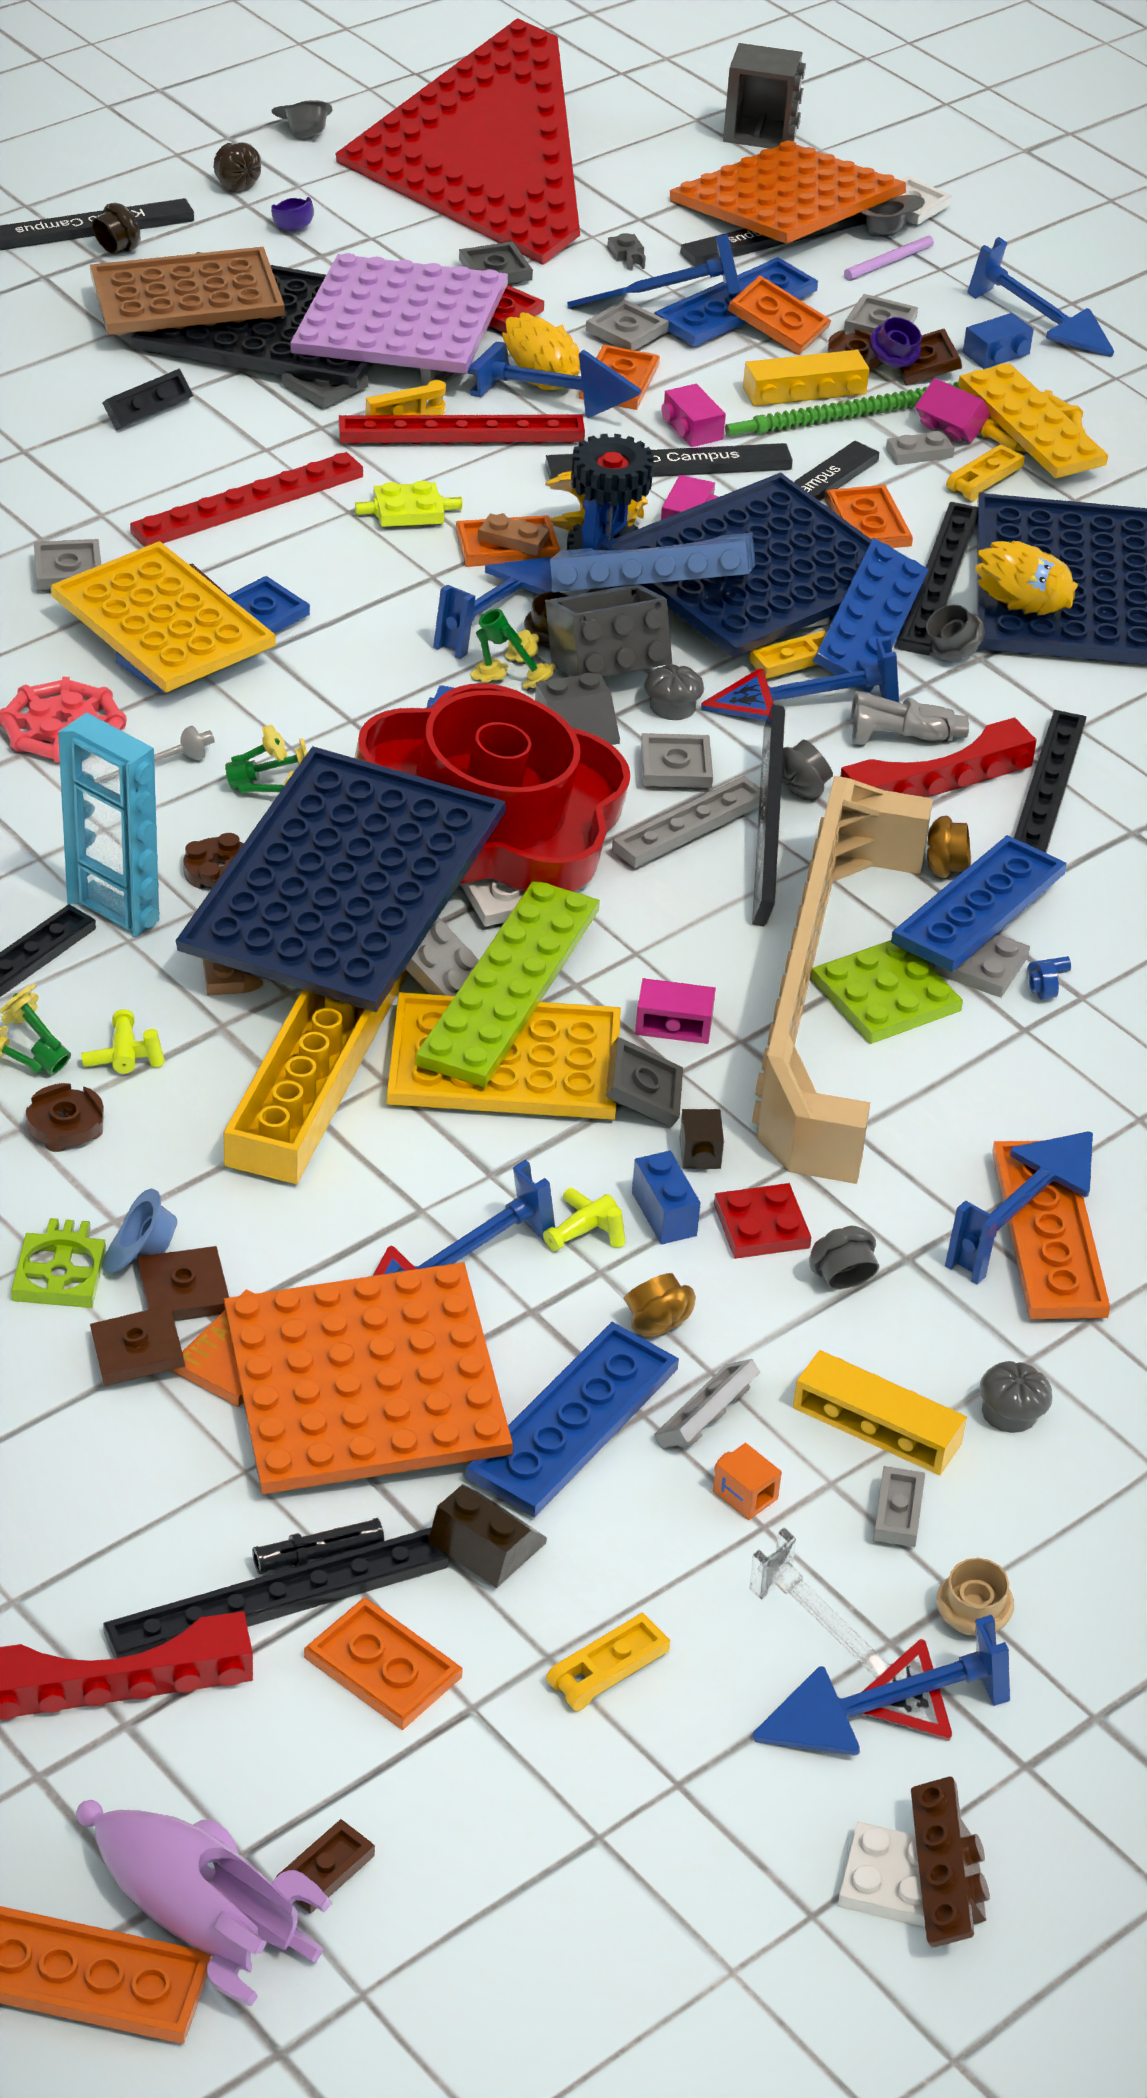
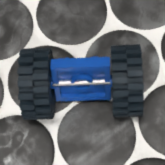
(610, 476)

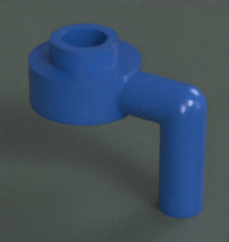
(1044, 977)

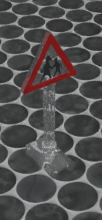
(919, 1713)

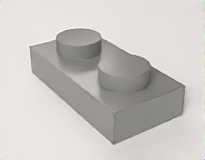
(920, 447)
(899, 1506)

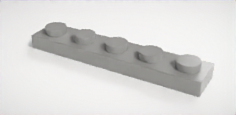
(687, 822)

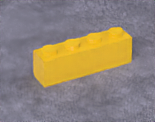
(805, 377)
(879, 1412)

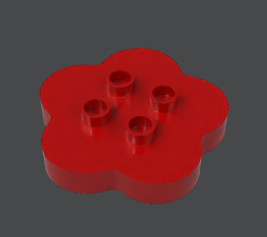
(497, 742)

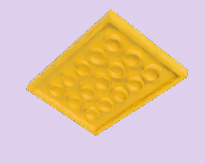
(163, 616)
(550, 1070)

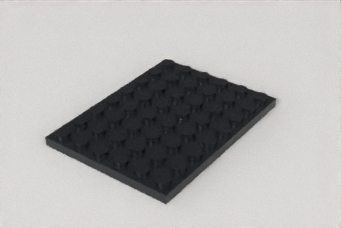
(259, 342)

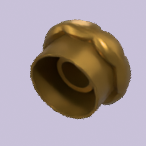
(948, 847)
(659, 1305)

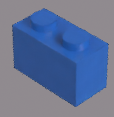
(998, 340)
(665, 1197)

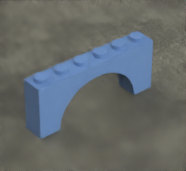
(703, 559)

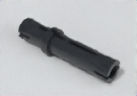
(300, 1550)

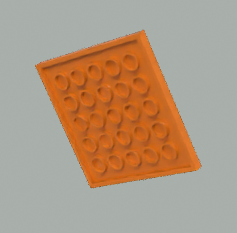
(787, 191)
(366, 1378)

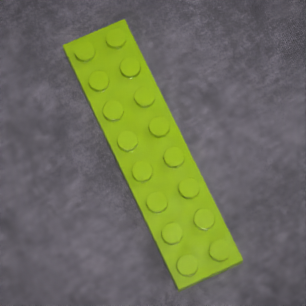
(507, 984)

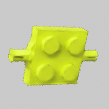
(408, 504)

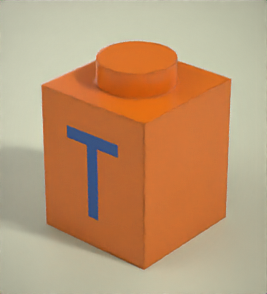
(746, 1481)

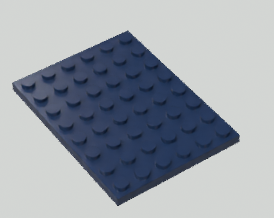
(1106, 558)
(800, 559)
(342, 878)

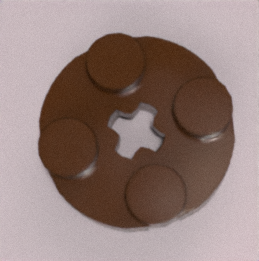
(858, 341)
(203, 858)
(58, 1133)

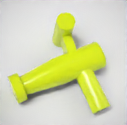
(125, 1047)
(599, 1213)

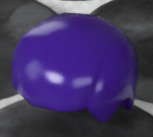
(293, 213)

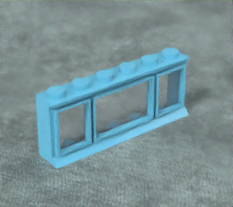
(109, 822)

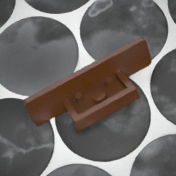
(948, 1864)

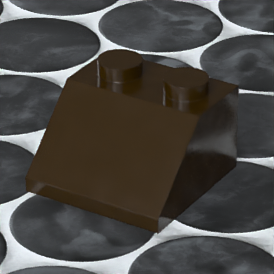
(483, 1535)

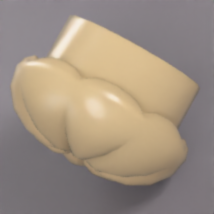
(975, 1591)

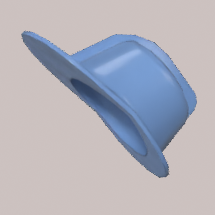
(144, 1232)

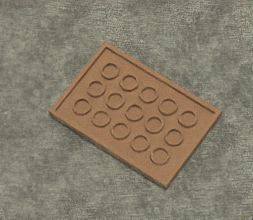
(186, 290)

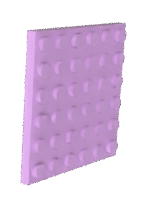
(400, 313)

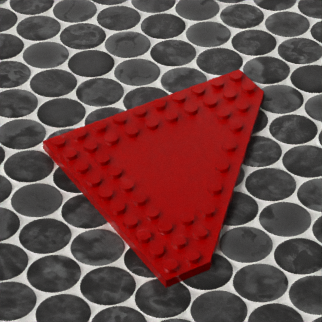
(485, 144)

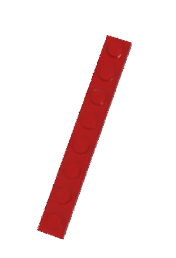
(461, 428)
(246, 499)

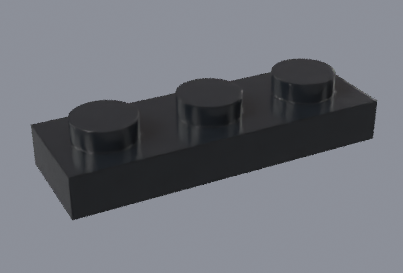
(147, 399)

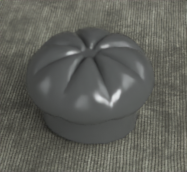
(954, 632)
(673, 691)
(805, 770)
(844, 1257)
(1014, 1396)

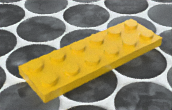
(1034, 421)

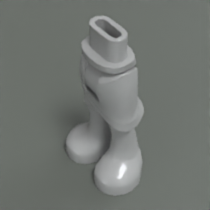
(911, 718)

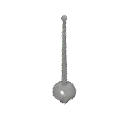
(190, 743)

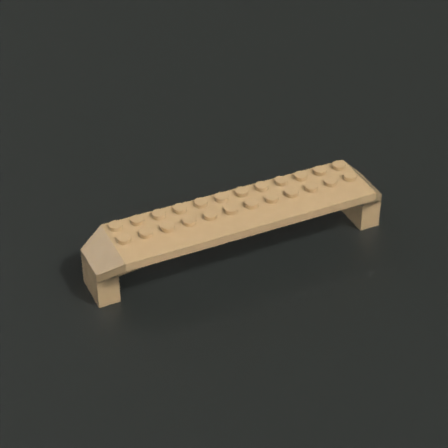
(796, 1124)

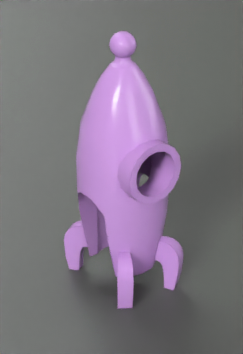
(218, 1911)

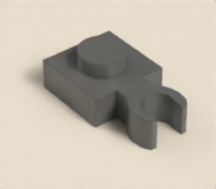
(627, 248)

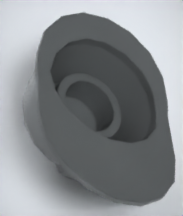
(305, 117)
(891, 215)

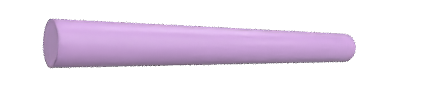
(888, 257)

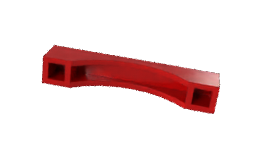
(996, 752)
(205, 1655)

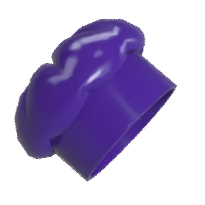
(896, 342)

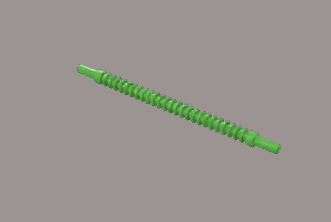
(761, 423)

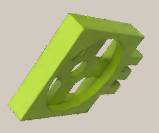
(64, 1244)

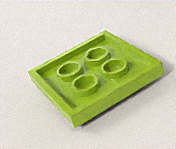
(885, 990)

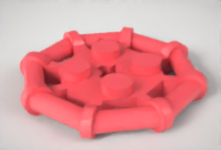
(46, 714)

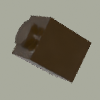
(701, 1139)

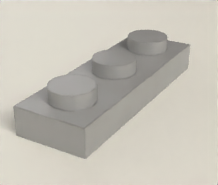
(707, 1404)

